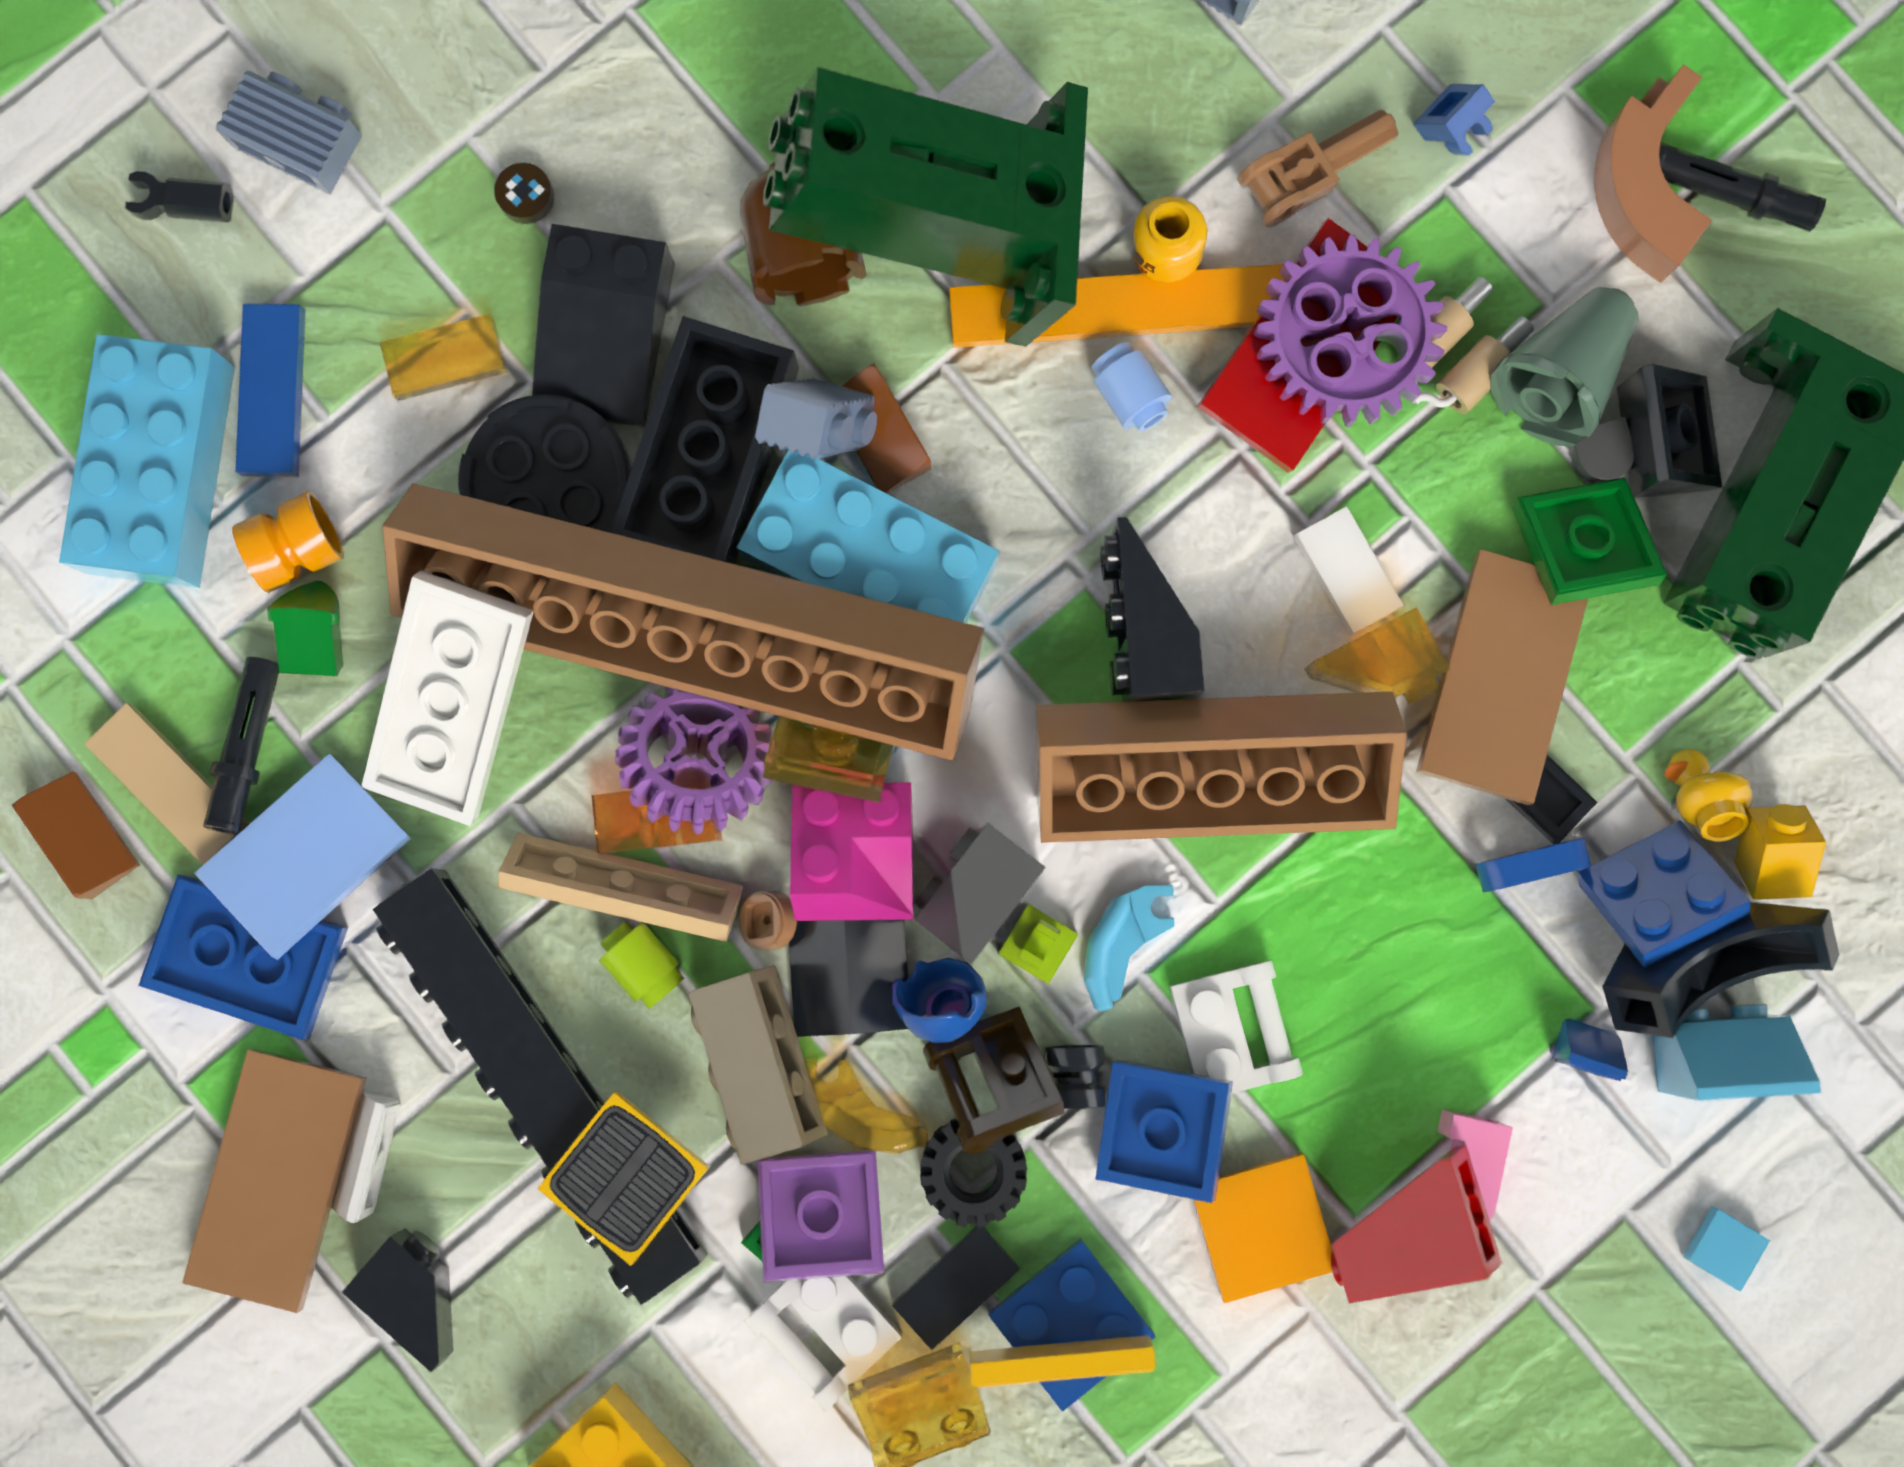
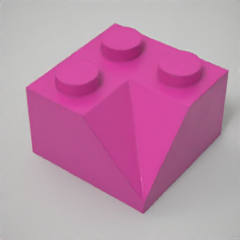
(852, 855)

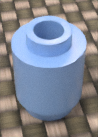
(1131, 387)

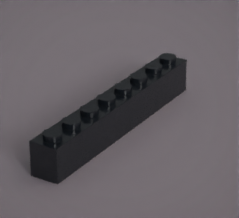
(515, 1051)

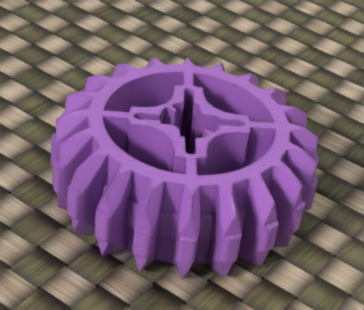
(699, 727)

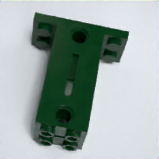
(938, 188)
(1797, 490)

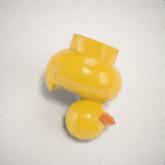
(1709, 800)

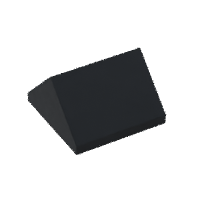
(1669, 432)

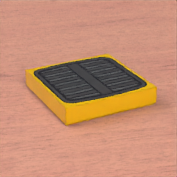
(623, 1177)

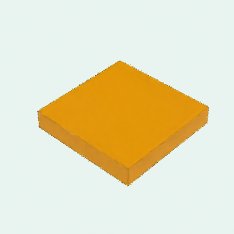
(1265, 1229)

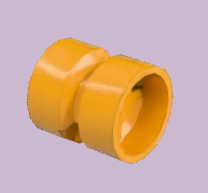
(280, 545)

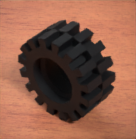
(972, 1207)

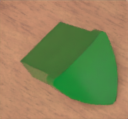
(307, 630)

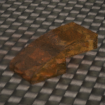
(626, 828)

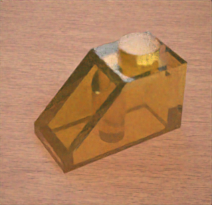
(1390, 658)

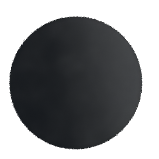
(548, 461)

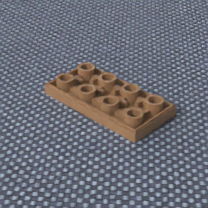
(1502, 682)
(274, 1180)

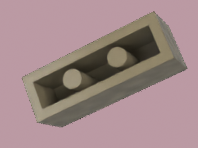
(757, 1065)

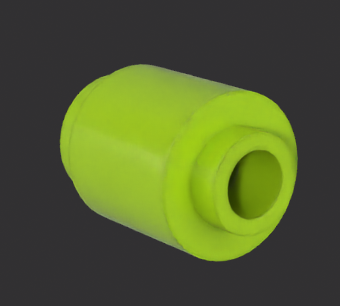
(640, 963)

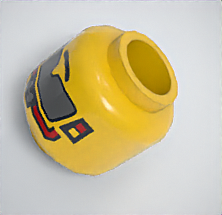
(1168, 239)

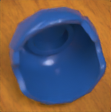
(940, 999)

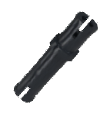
(1748, 191)
(237, 764)

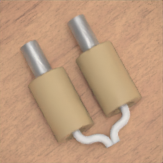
(1471, 375)

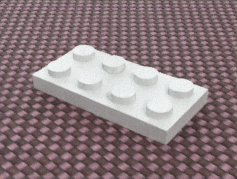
(446, 697)

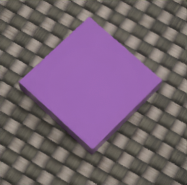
(820, 1216)

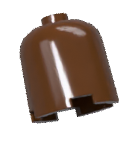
(788, 263)

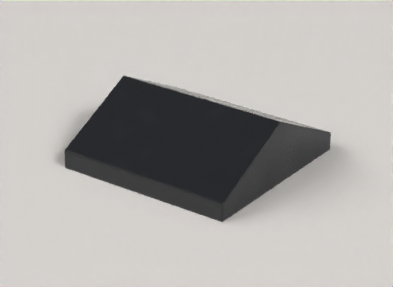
(846, 976)

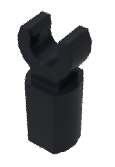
(182, 199)

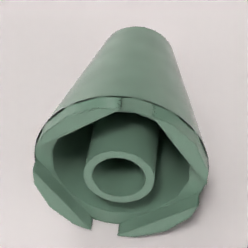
(1568, 368)

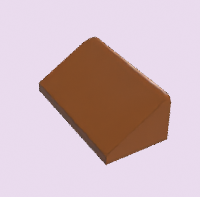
(895, 451)
(76, 836)

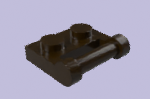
(1011, 1071)

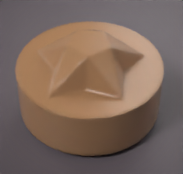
(767, 920)

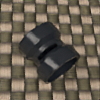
(1082, 1089)

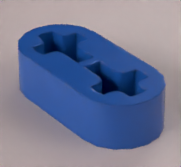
(1533, 865)

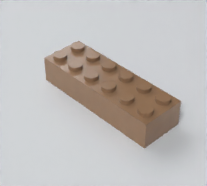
(1219, 766)

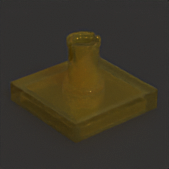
(827, 760)

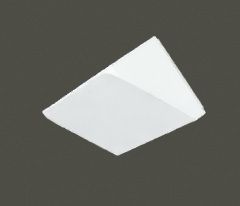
(366, 1157)

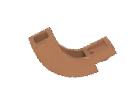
(1630, 189)

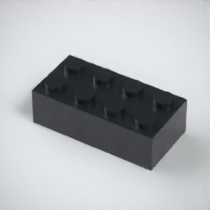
(699, 446)

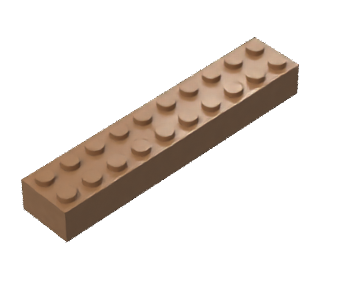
(698, 621)

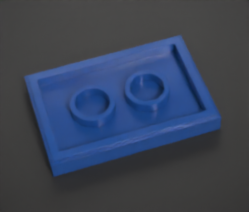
(218, 965)

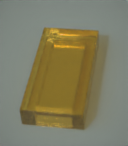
(443, 357)

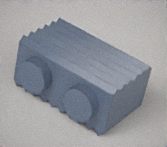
(290, 131)
(815, 418)

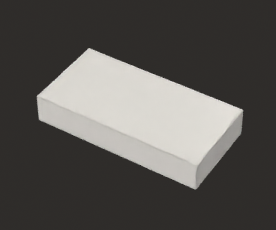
(1348, 571)

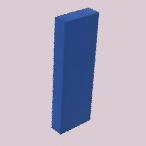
(270, 390)

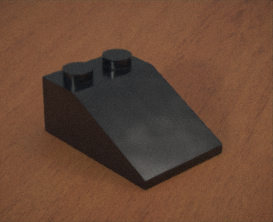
(601, 320)

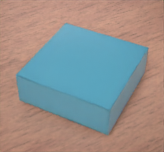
(1726, 1248)

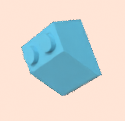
(1734, 1056)

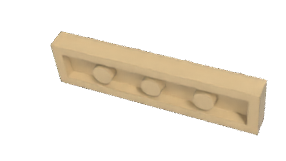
(620, 886)

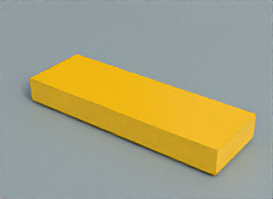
(1062, 1361)

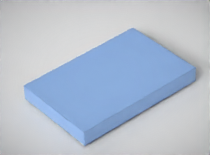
(302, 856)

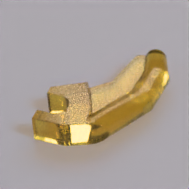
(857, 1119)

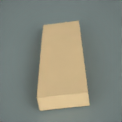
(160, 779)

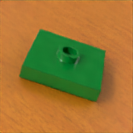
(1588, 541)

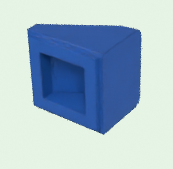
(1591, 1050)

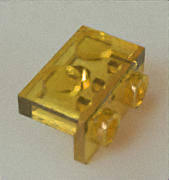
(920, 1408)

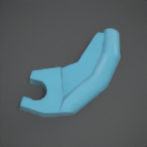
(1117, 936)

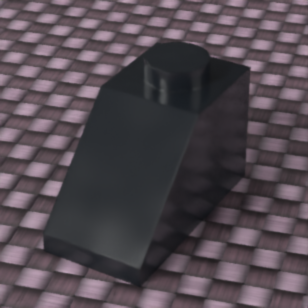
(408, 1296)

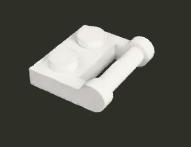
(1215, 1031)
(843, 1320)

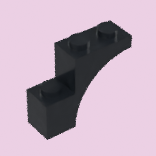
(1764, 943)

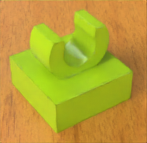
(1038, 944)

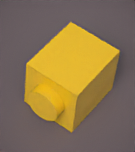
(1780, 852)

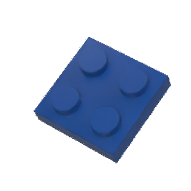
(1663, 893)
(1164, 1130)
(1064, 1304)

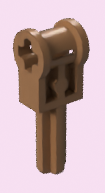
(1307, 171)

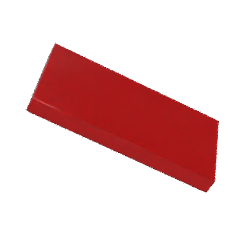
(1252, 406)

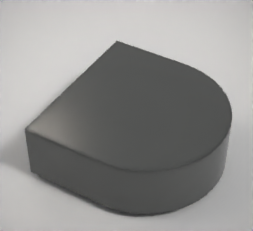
(1605, 453)

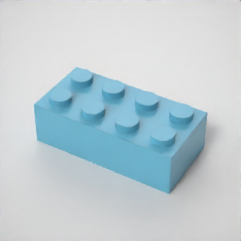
(147, 461)
(864, 542)

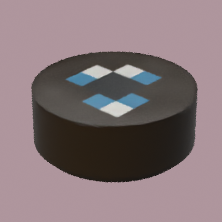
(524, 193)

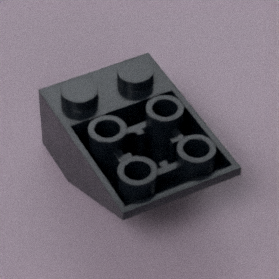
(1153, 630)

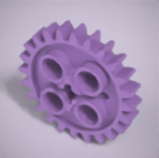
(1334, 283)

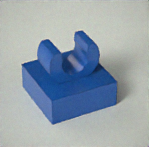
(1454, 114)

